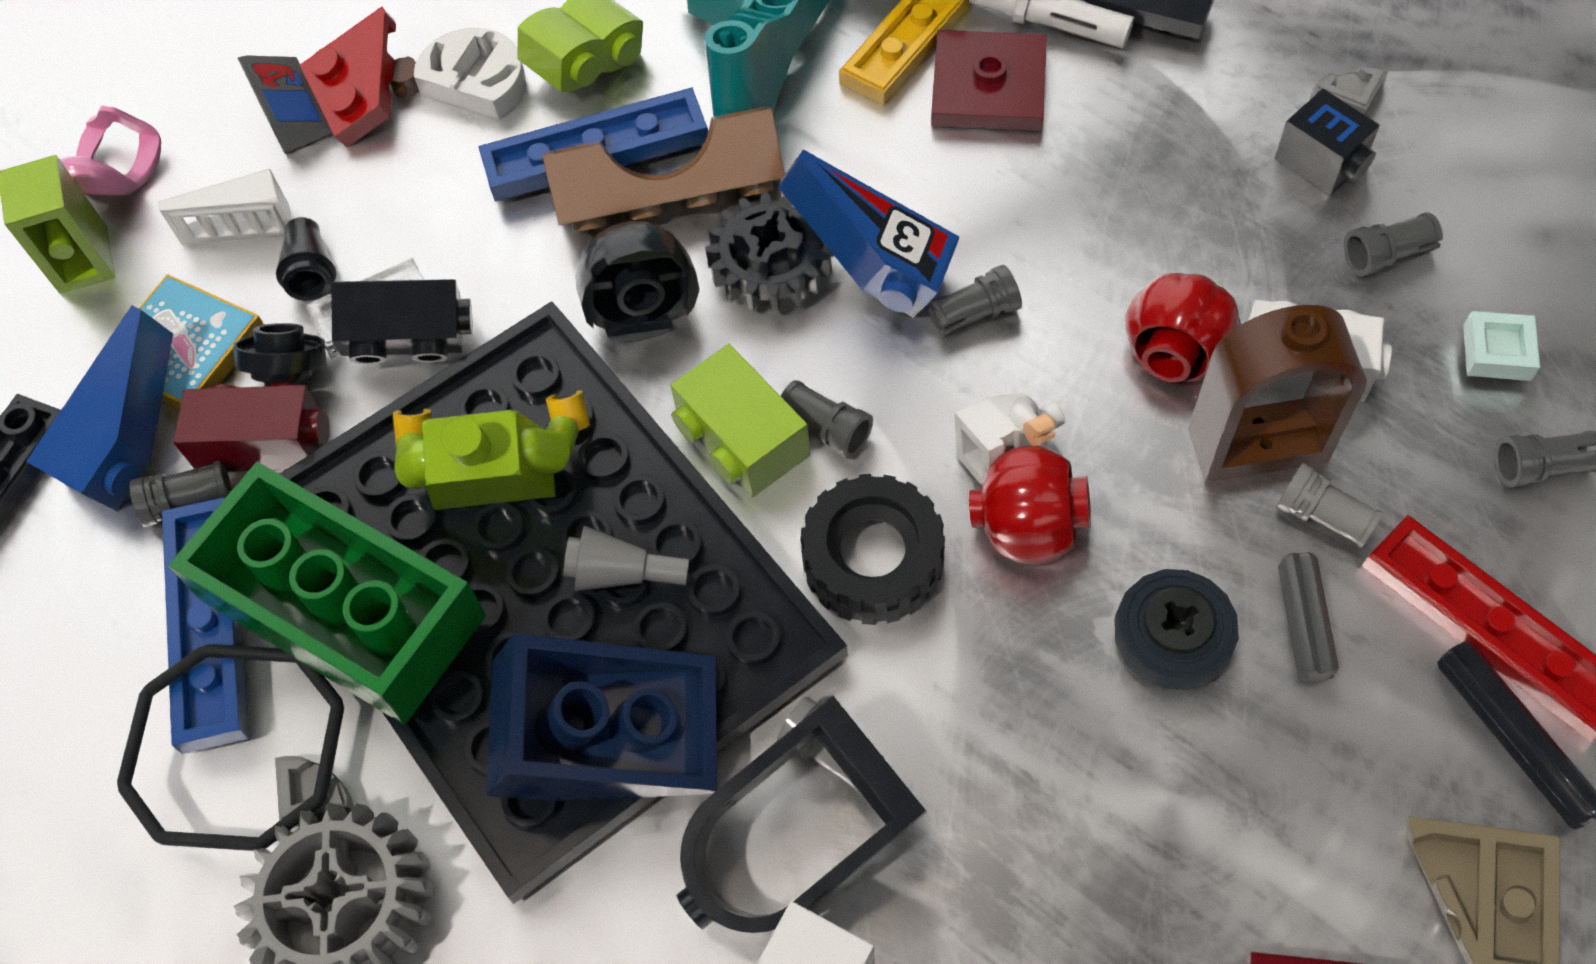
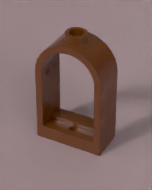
(1297, 430)

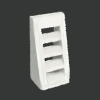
(241, 210)

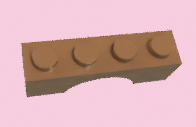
(737, 154)

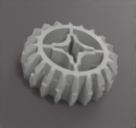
(328, 849)

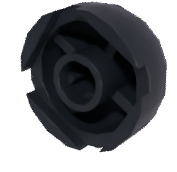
(635, 281)

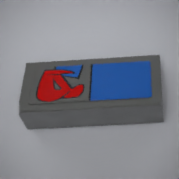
(285, 99)

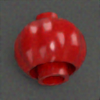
(1174, 320)
(1031, 505)

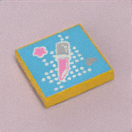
(202, 335)

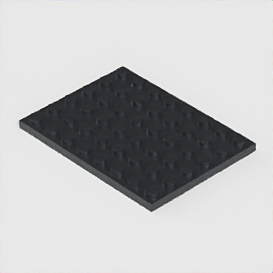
(618, 481)

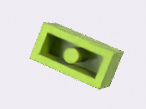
(56, 224)
(739, 420)

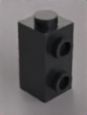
(399, 319)

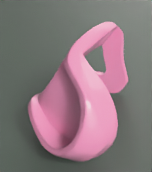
(101, 179)

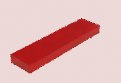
(1492, 618)

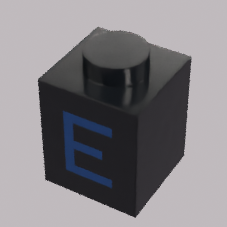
(1327, 142)

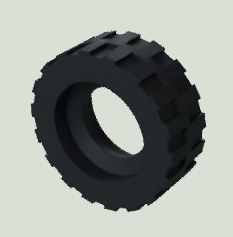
(882, 501)

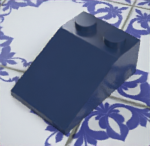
(600, 721)

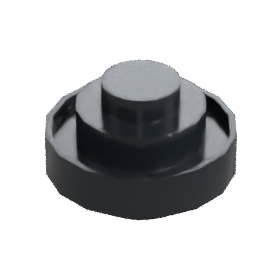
(279, 353)

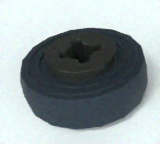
(1172, 653)

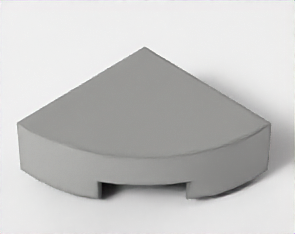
(1355, 88)
(297, 782)

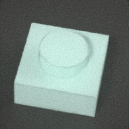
(1501, 345)

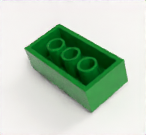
(330, 591)

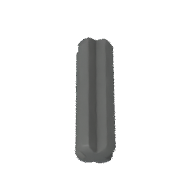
(1308, 617)

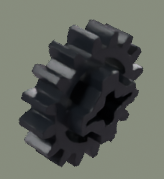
(768, 253)

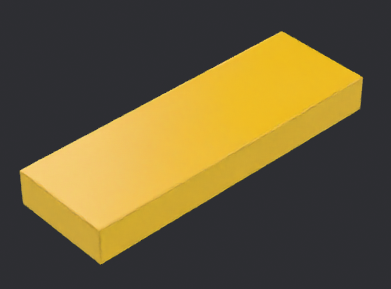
(899, 46)

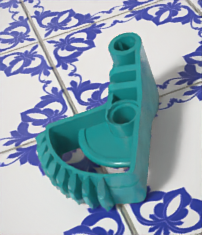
(752, 47)

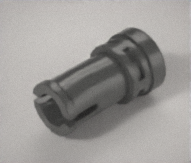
(1381, 245)
(985, 297)
(837, 424)
(1535, 458)
(164, 492)

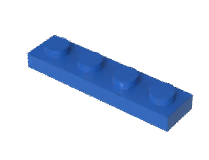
(627, 133)
(210, 698)

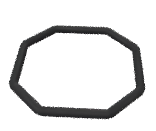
(138, 726)

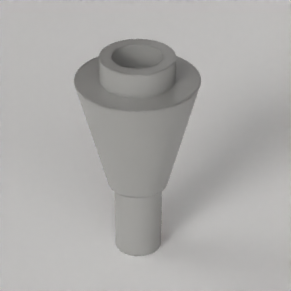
(609, 562)

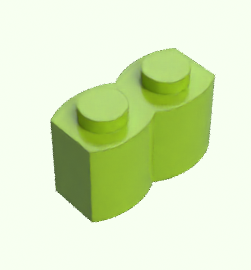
(579, 42)

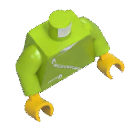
(487, 454)

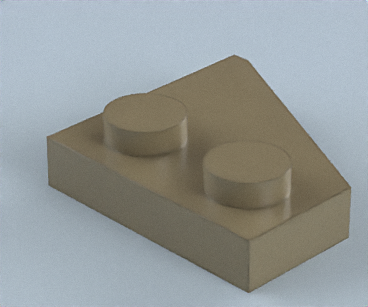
(1493, 888)

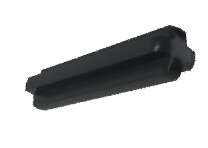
(1520, 734)

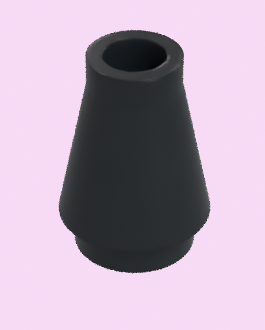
(304, 261)

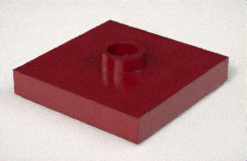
(989, 80)

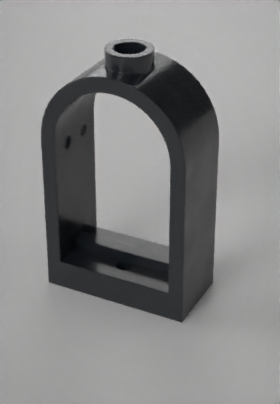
(862, 766)

